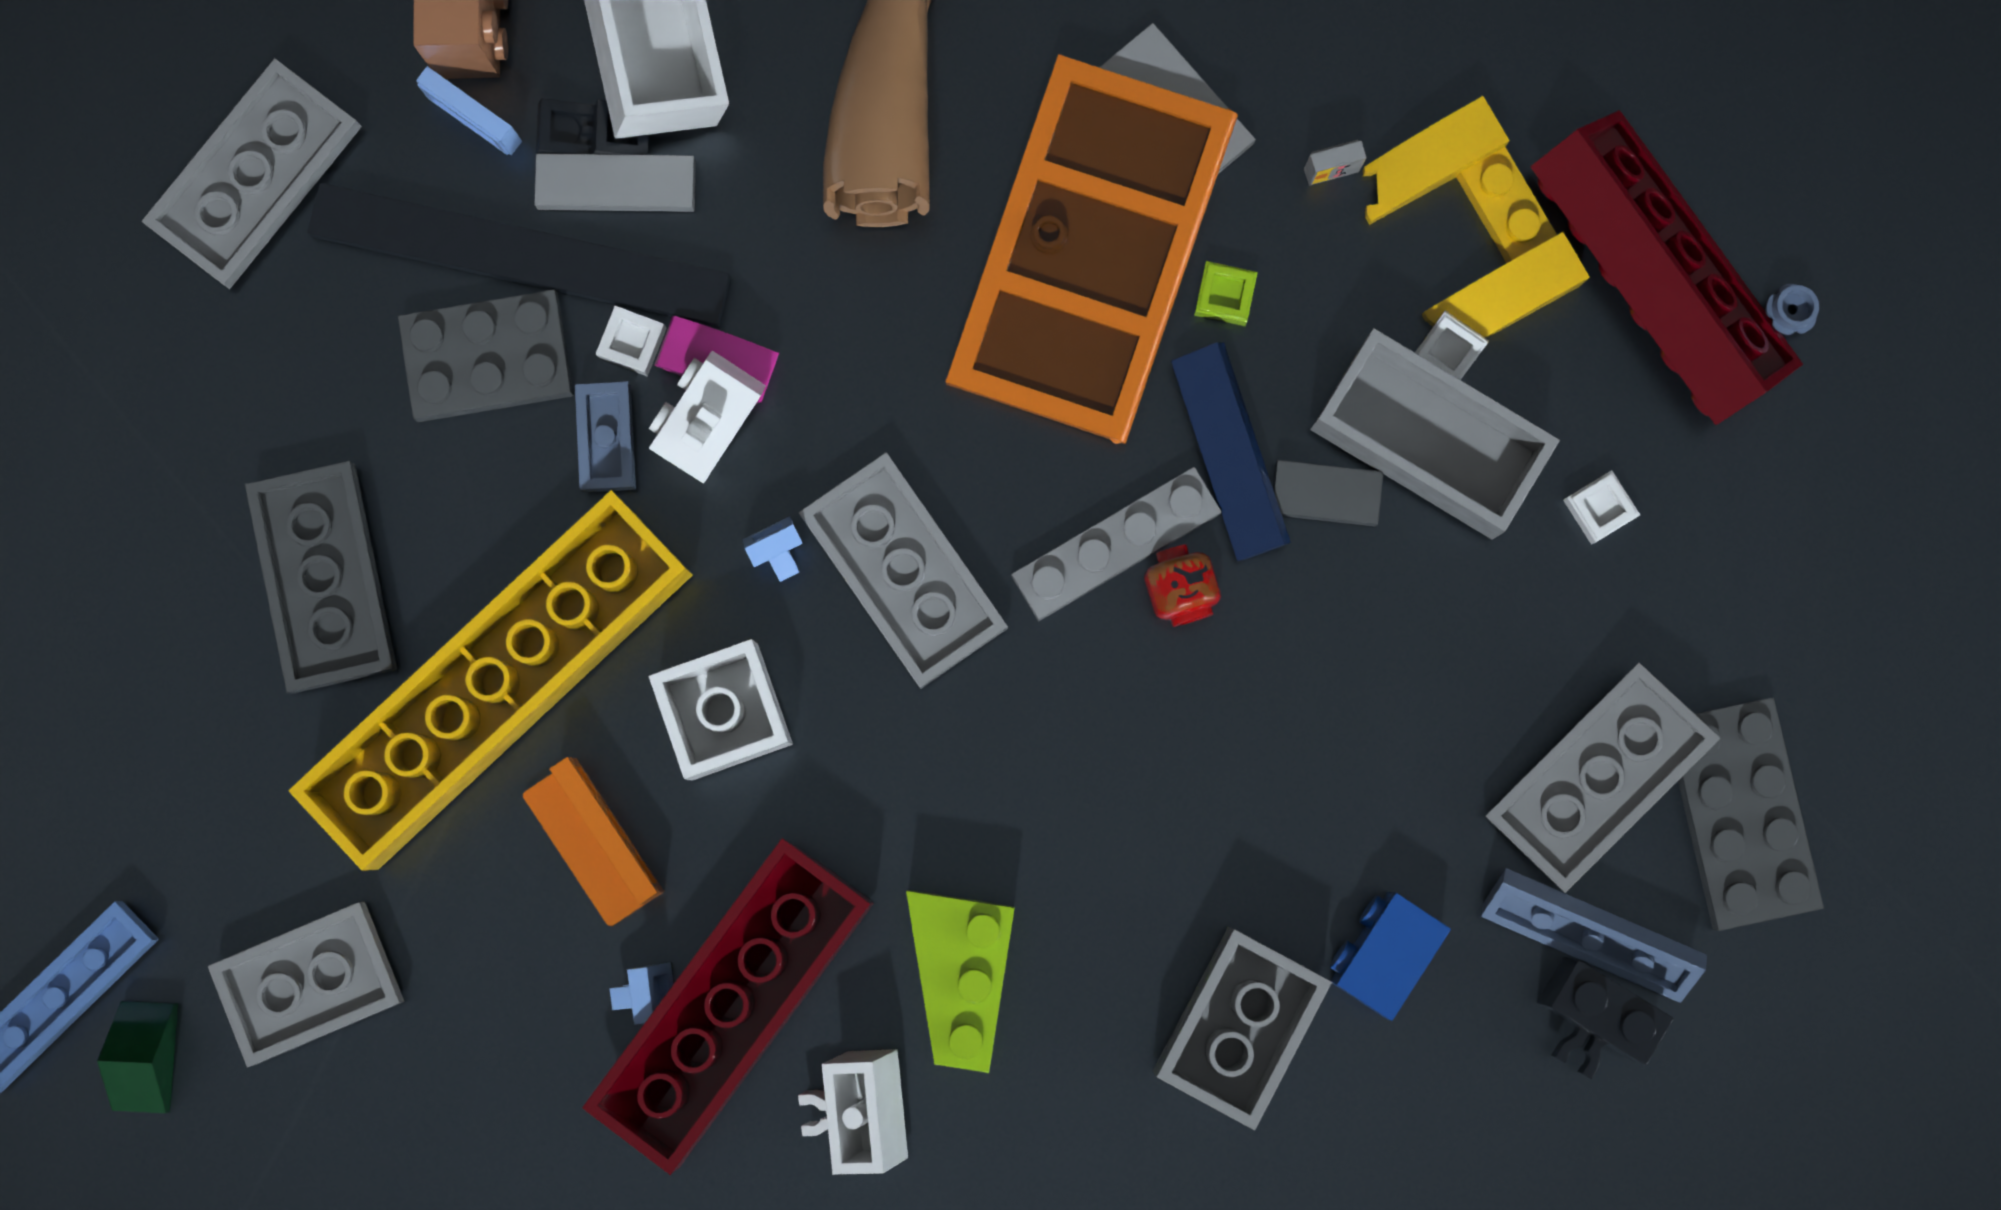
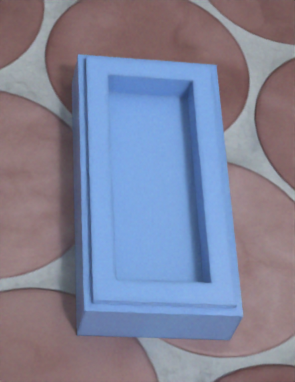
(468, 111)

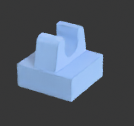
(774, 545)
(644, 992)

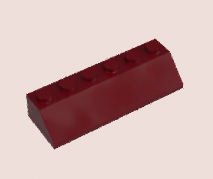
(1665, 266)
(728, 1006)

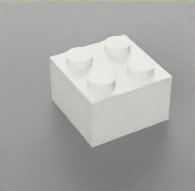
(720, 710)

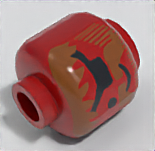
(1182, 585)

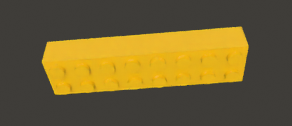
(490, 683)

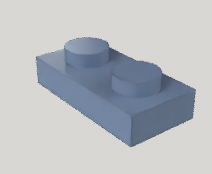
(605, 437)

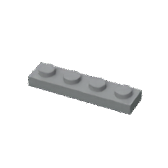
(1116, 544)

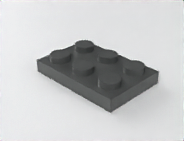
(485, 356)

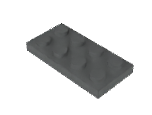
(320, 577)
(1748, 821)

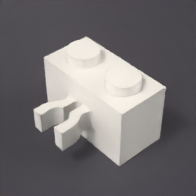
(706, 416)
(862, 1112)

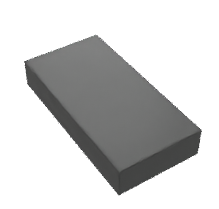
(1328, 493)

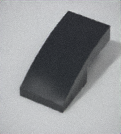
(581, 129)

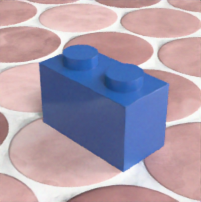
(1388, 953)

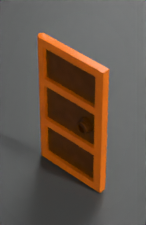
(1091, 249)

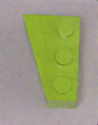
(961, 972)

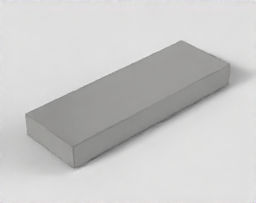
(615, 182)

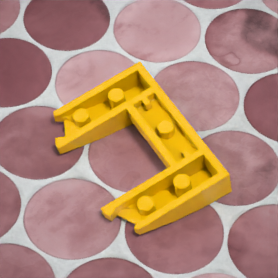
(1474, 151)

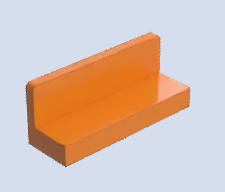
(592, 842)

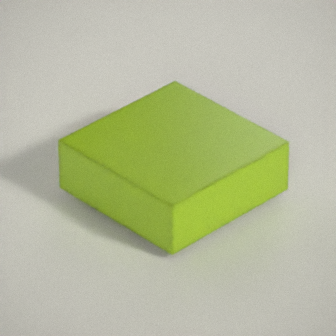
(1225, 293)

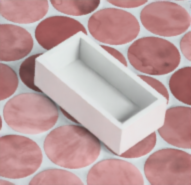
(657, 65)

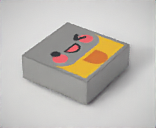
(1335, 162)

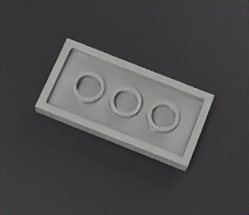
(251, 173)
(903, 570)
(1602, 777)

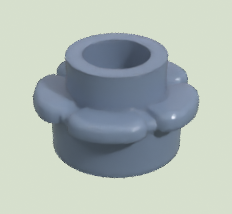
(1806, 309)

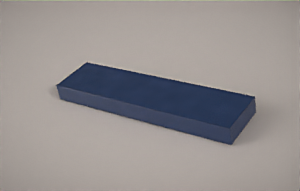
(1230, 451)

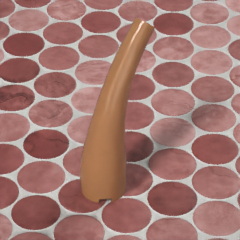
(880, 119)

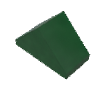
(140, 1057)

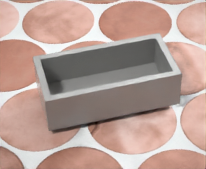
(1435, 435)

